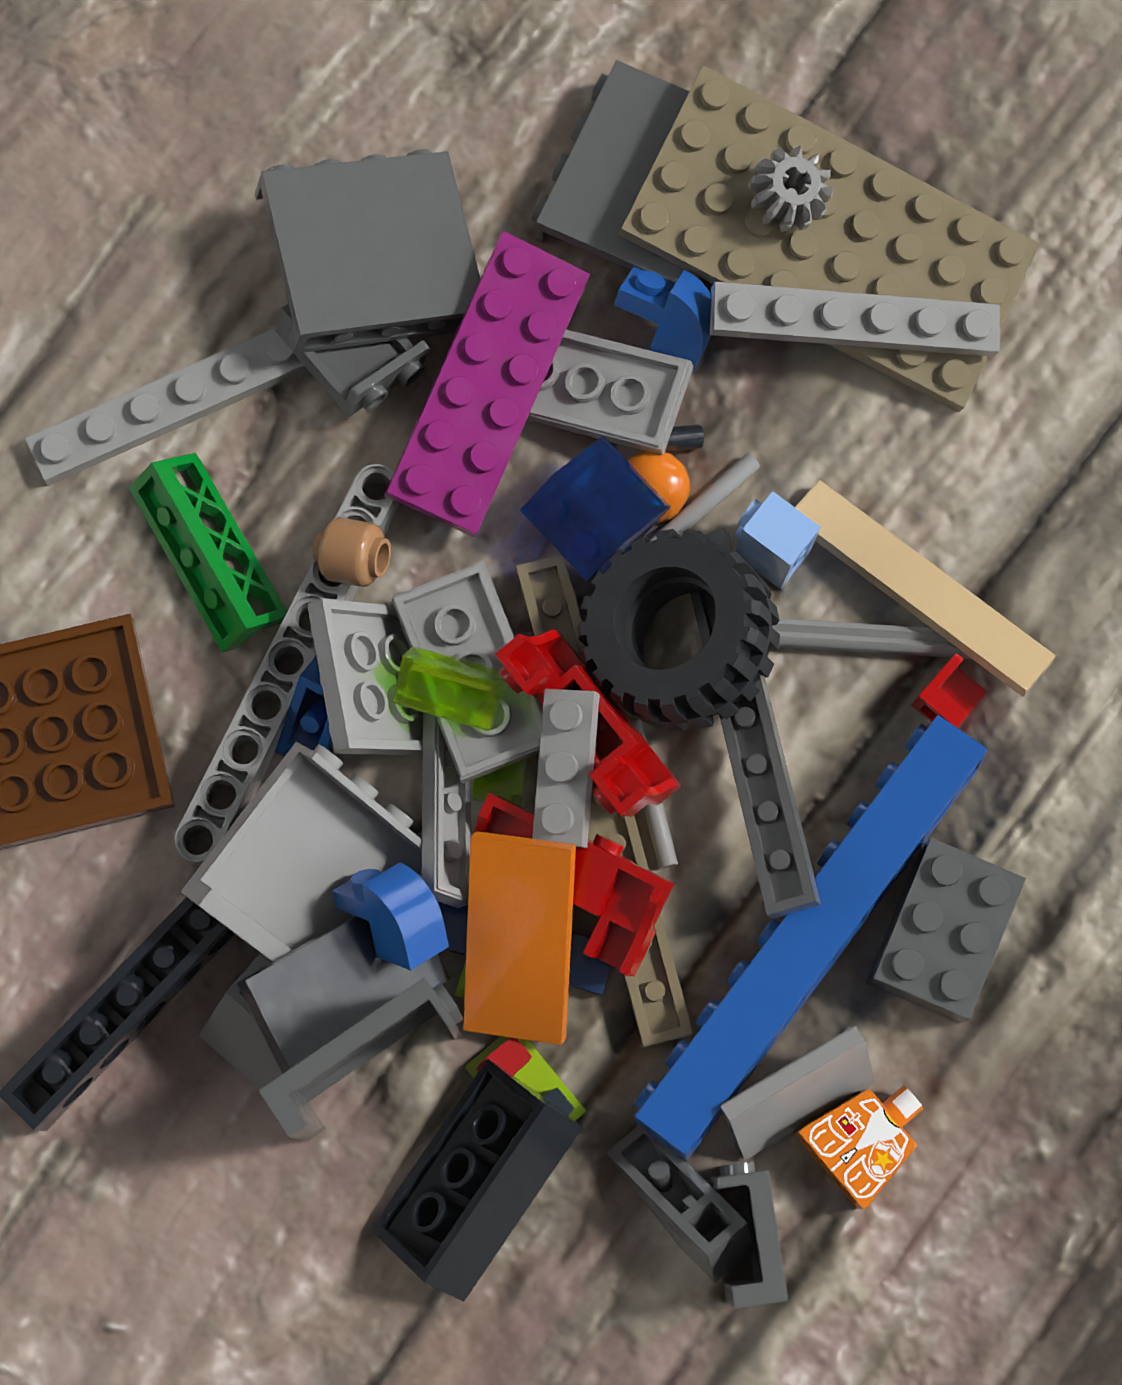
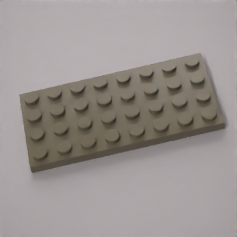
(876, 237)

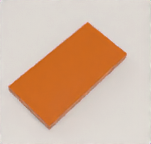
(519, 937)

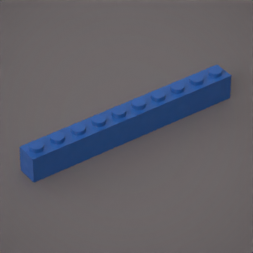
(808, 942)

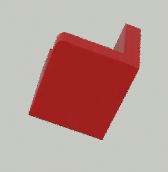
(950, 694)

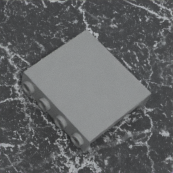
(296, 845)

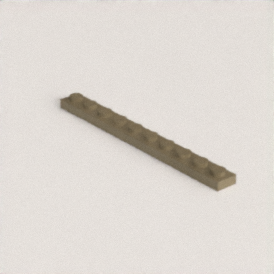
(656, 987)

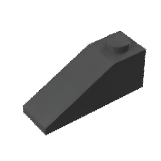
(683, 1203)

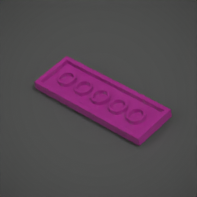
(487, 384)

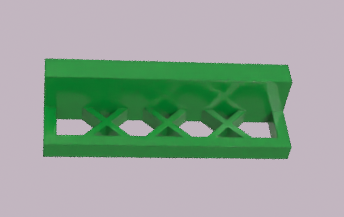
(198, 550)

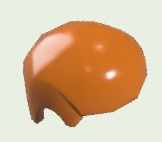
(666, 476)

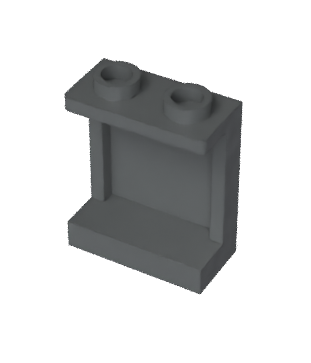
(360, 373)
(769, 1280)

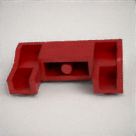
(624, 763)
(604, 885)

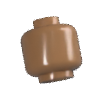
(352, 552)

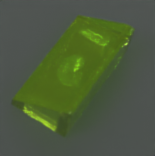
(449, 688)

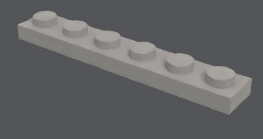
(854, 319)
(163, 406)

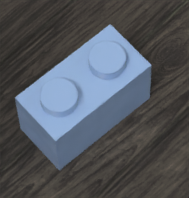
(775, 538)

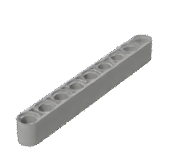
(272, 684)

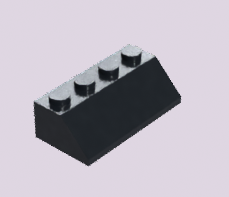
(475, 1180)

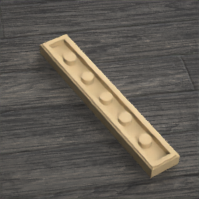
(925, 590)

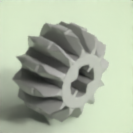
(795, 173)

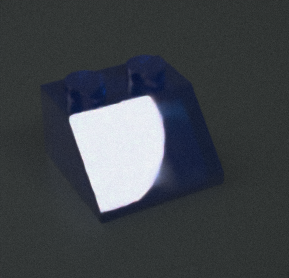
(595, 508)

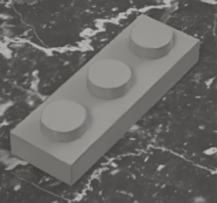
(565, 766)

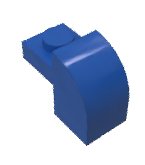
(677, 308)
(400, 912)

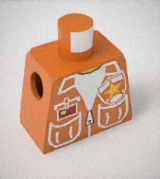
(862, 1142)

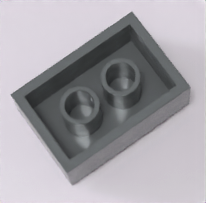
(945, 930)

